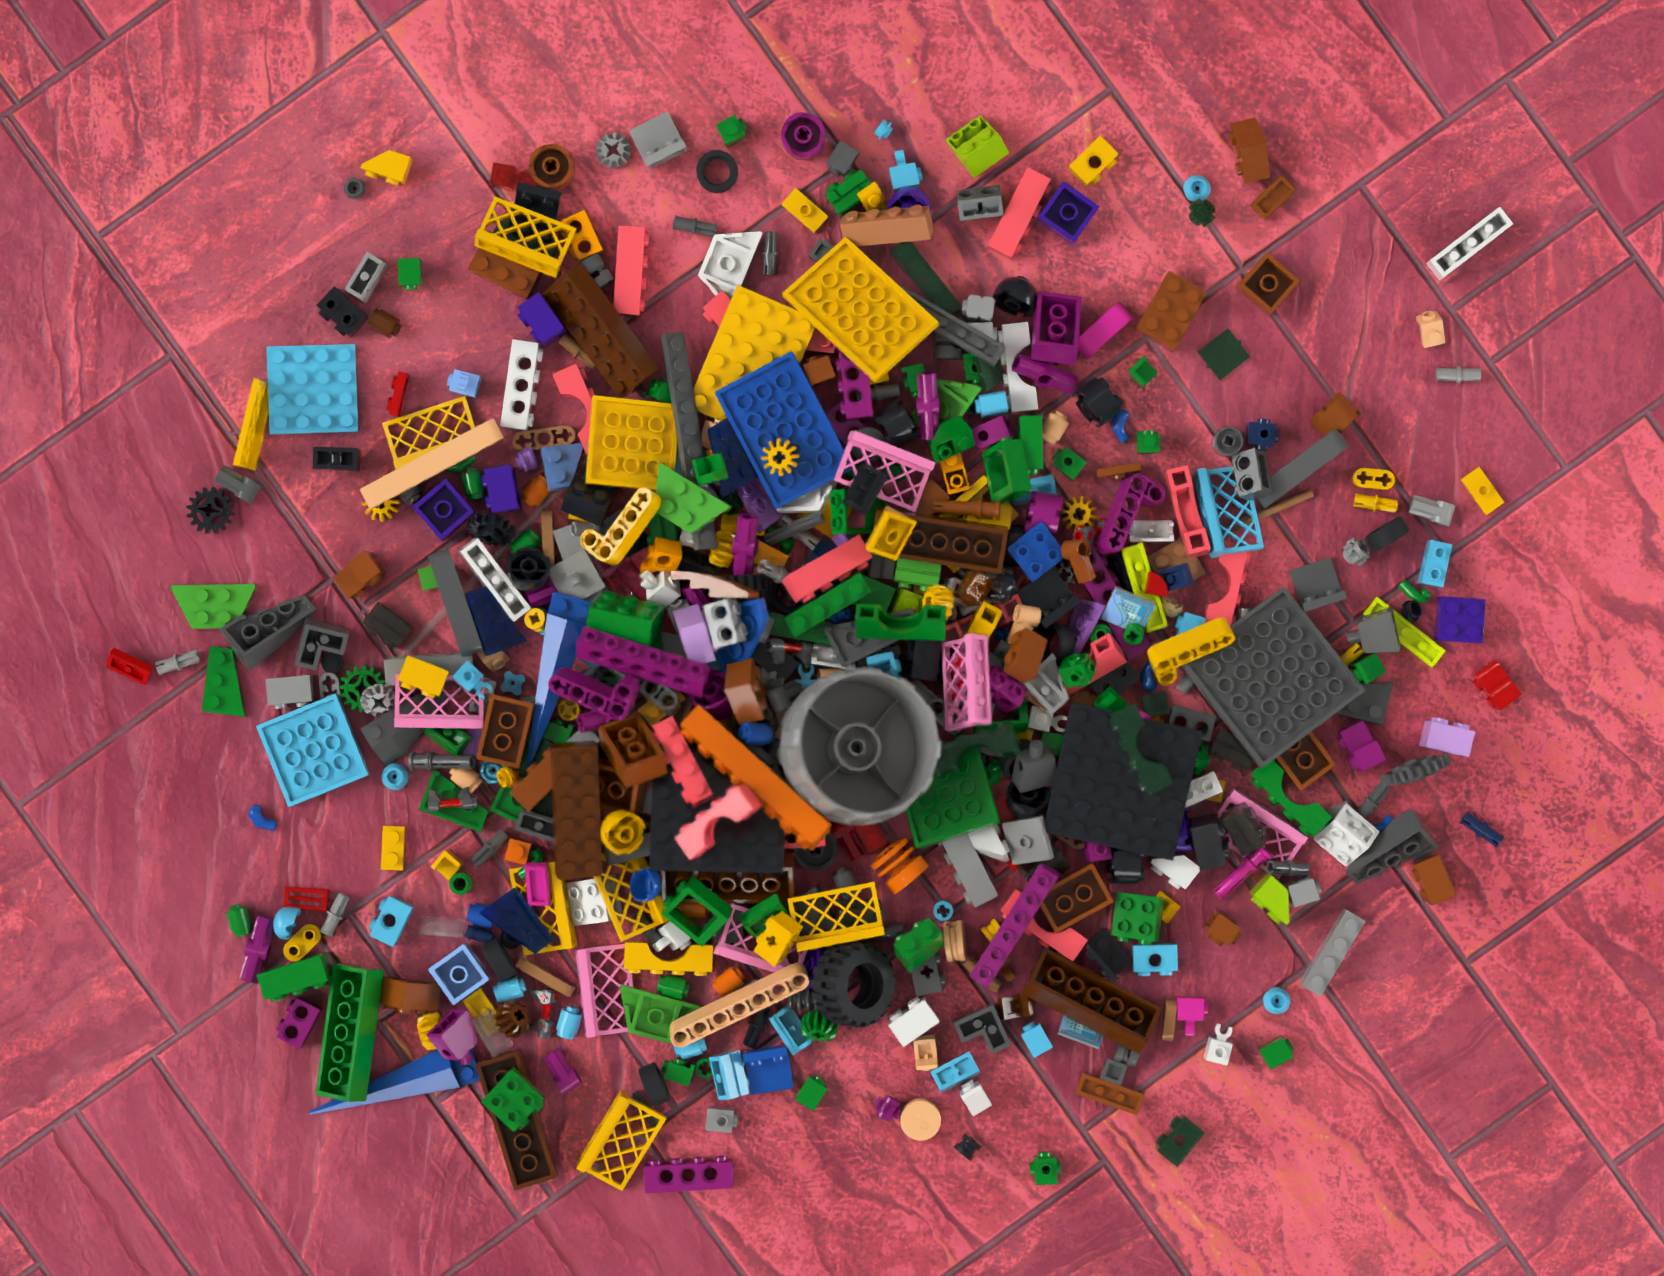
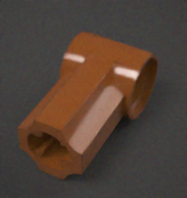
(1078, 553)

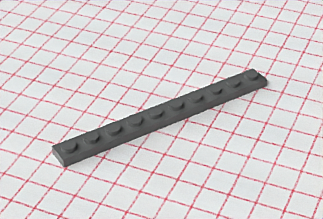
(949, 325)
(686, 422)

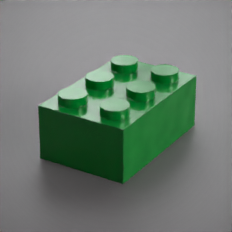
(626, 617)
(295, 977)

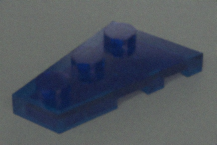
(738, 466)
(491, 622)
(518, 920)

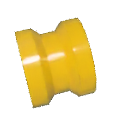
(540, 622)
(566, 712)
(991, 929)

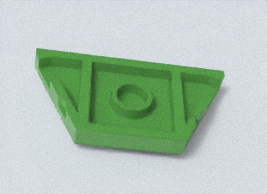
(954, 400)
(685, 501)
(213, 604)
(652, 1013)

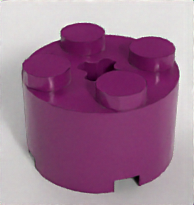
(808, 125)
(1044, 508)
(714, 698)

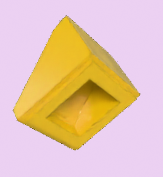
(1170, 907)

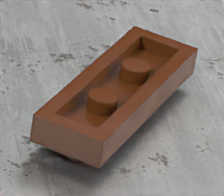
(1109, 1093)

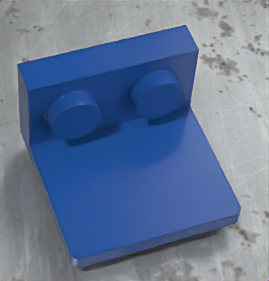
(1036, 551)
(768, 1069)

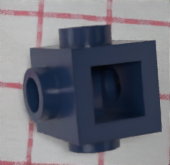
(1253, 434)

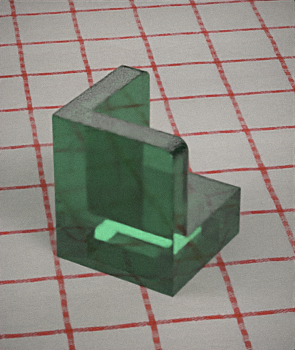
(1155, 704)

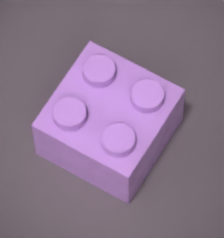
(695, 634)
(1447, 738)

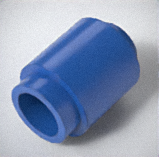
(755, 733)
(477, 919)

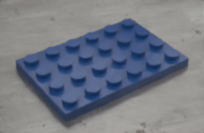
(781, 404)

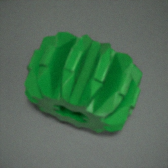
(818, 1028)

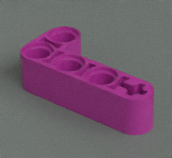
(1126, 516)
(567, 683)

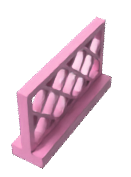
(891, 453)
(975, 682)
(438, 721)
(1271, 820)
(745, 955)
(587, 987)

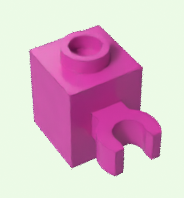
(1190, 1009)

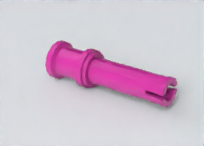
(1250, 865)

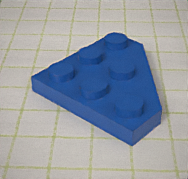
(755, 618)

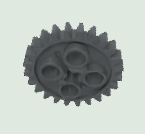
(1415, 769)

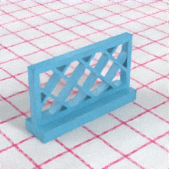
(1210, 516)

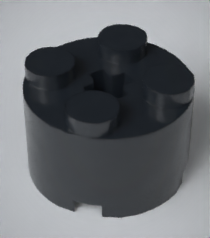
(1097, 401)
(897, 423)
(817, 861)
(1125, 867)

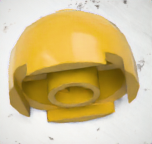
(622, 831)

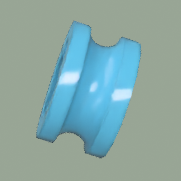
(939, 916)

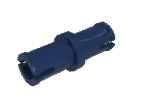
(1481, 829)

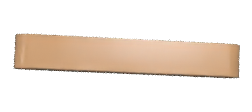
(431, 463)
(734, 1013)

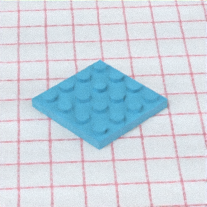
(312, 389)
(313, 750)

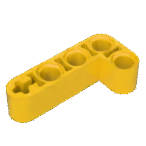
(625, 524)
(1188, 646)

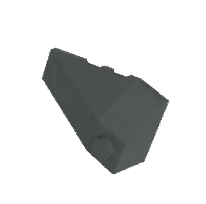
(261, 634)
(394, 742)
(1400, 841)

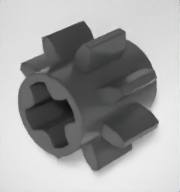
(1067, 570)

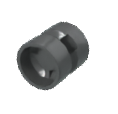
(596, 264)
(946, 349)
(1227, 441)

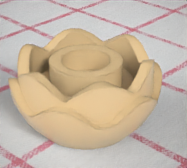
(1171, 607)

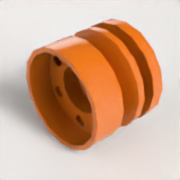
(899, 865)

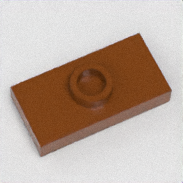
(1273, 197)
(1118, 471)

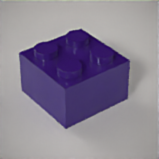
(1067, 213)
(541, 318)
(502, 489)
(444, 509)
(1459, 620)

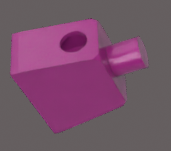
(996, 429)
(454, 1036)

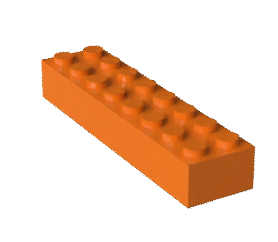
(745, 768)

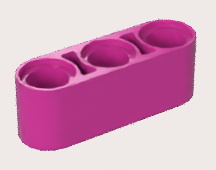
(1103, 330)

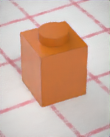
(518, 851)

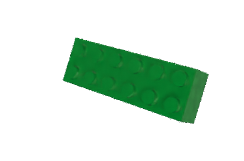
(349, 1032)

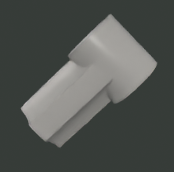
(1436, 511)

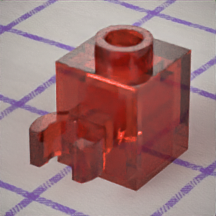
(505, 176)

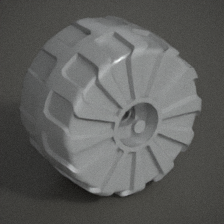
(893, 737)

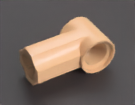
(1024, 617)

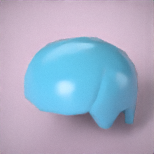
(285, 921)

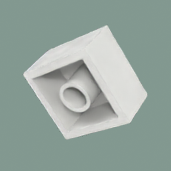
(913, 1020)

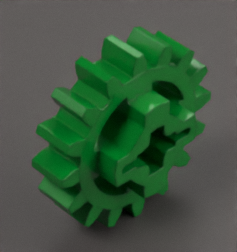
(364, 677)

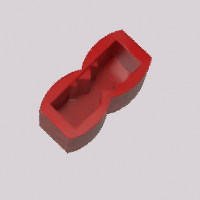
(1496, 685)

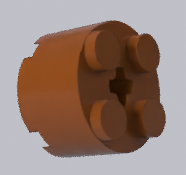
(548, 155)
(1336, 414)

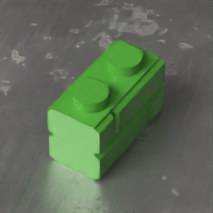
(917, 573)

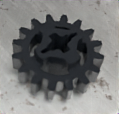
(209, 519)
(491, 529)

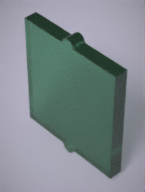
(1223, 354)
(988, 375)

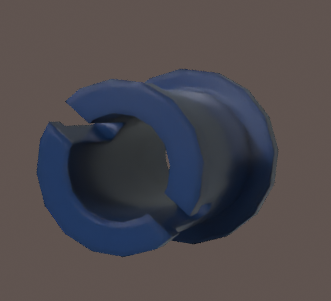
(478, 934)

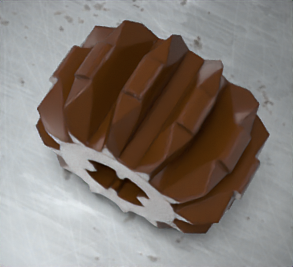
(512, 1019)

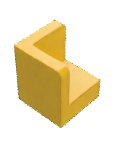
(447, 864)

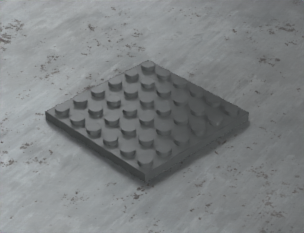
(1274, 678)

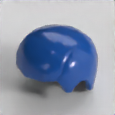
(645, 885)

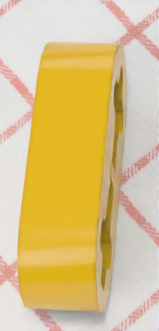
(1374, 473)

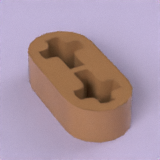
(1168, 1021)

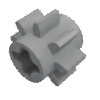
(1356, 551)

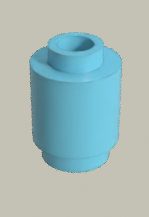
(509, 989)
(569, 1022)
(691, 1050)

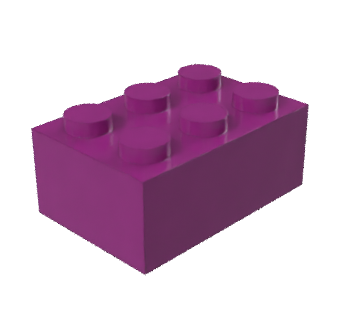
(1056, 328)

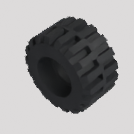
(756, 582)

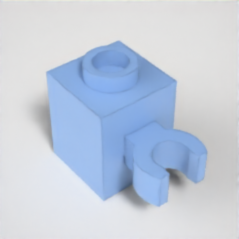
(464, 383)

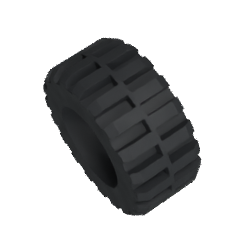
(875, 984)

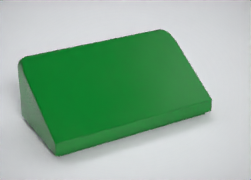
(450, 739)
(756, 917)

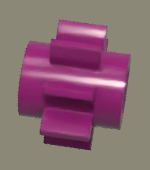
(887, 1108)

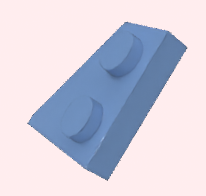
(560, 465)

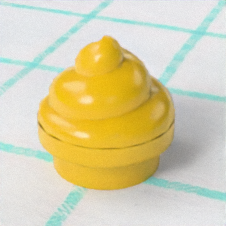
(507, 776)

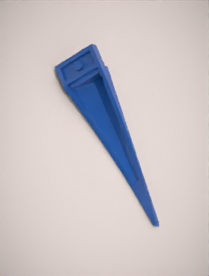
(563, 627)
(418, 1077)

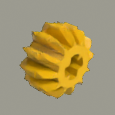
(785, 463)
(382, 511)
(1085, 518)
(722, 555)
(939, 596)
(424, 1025)

